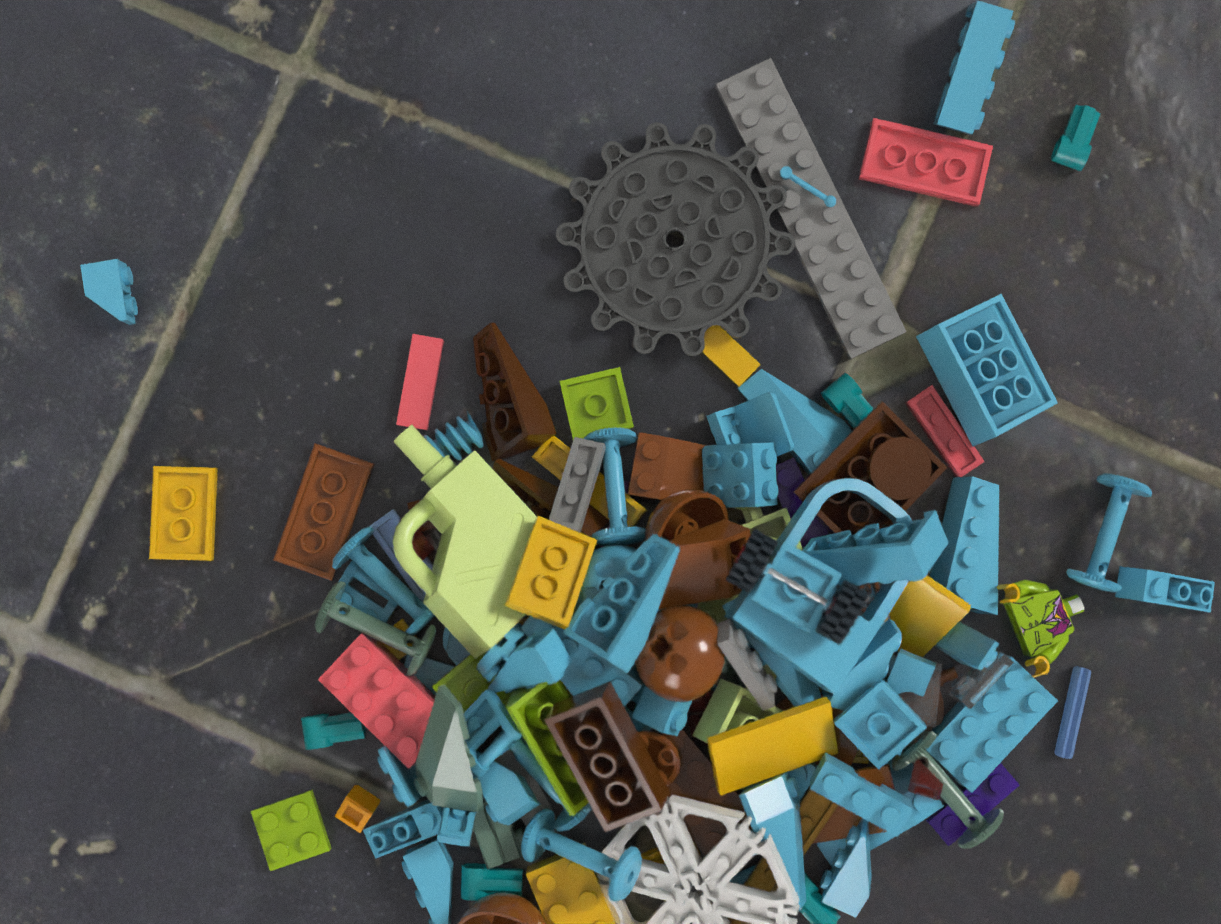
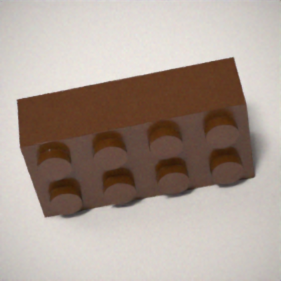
(607, 756)
(698, 783)

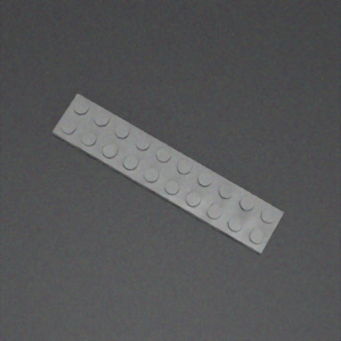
(822, 234)

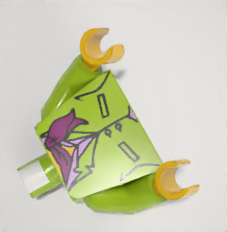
(1040, 620)

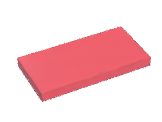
(925, 162)

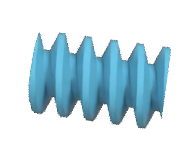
(457, 438)

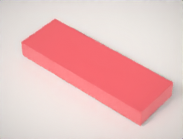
(420, 382)
(944, 432)

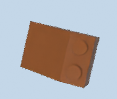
(665, 467)

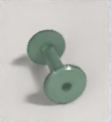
(374, 628)
(977, 829)

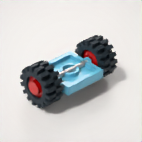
(797, 587)

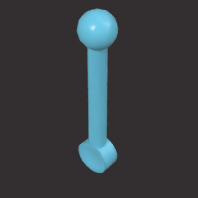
(786, 173)

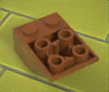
(704, 564)

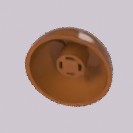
(684, 513)
(690, 661)
(502, 909)

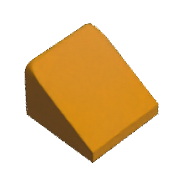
(357, 808)

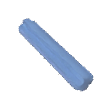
(1072, 712)

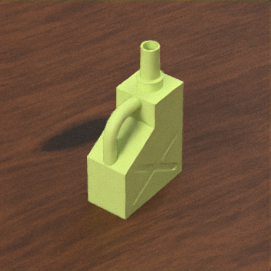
(479, 545)

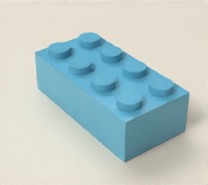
(979, 738)

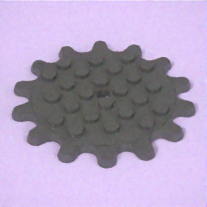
(666, 192)

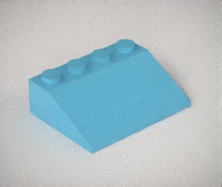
(987, 370)

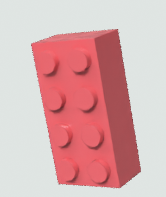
(382, 696)

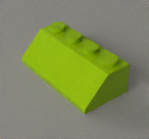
(529, 712)

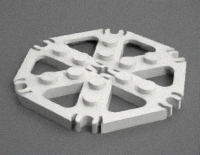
(711, 874)

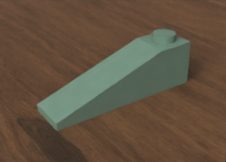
(445, 759)

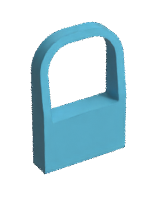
(810, 652)

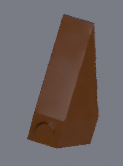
(513, 406)
(540, 496)

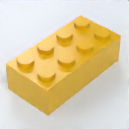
(568, 892)

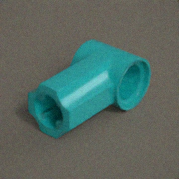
(1073, 146)
(846, 398)
(324, 730)
(479, 881)
(814, 909)

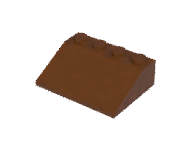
(850, 460)

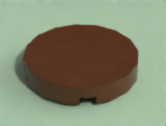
(899, 468)

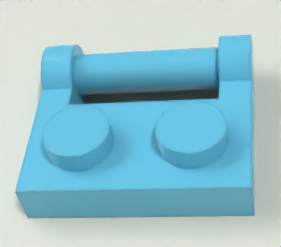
(360, 601)
(481, 721)

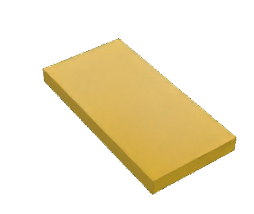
(772, 745)

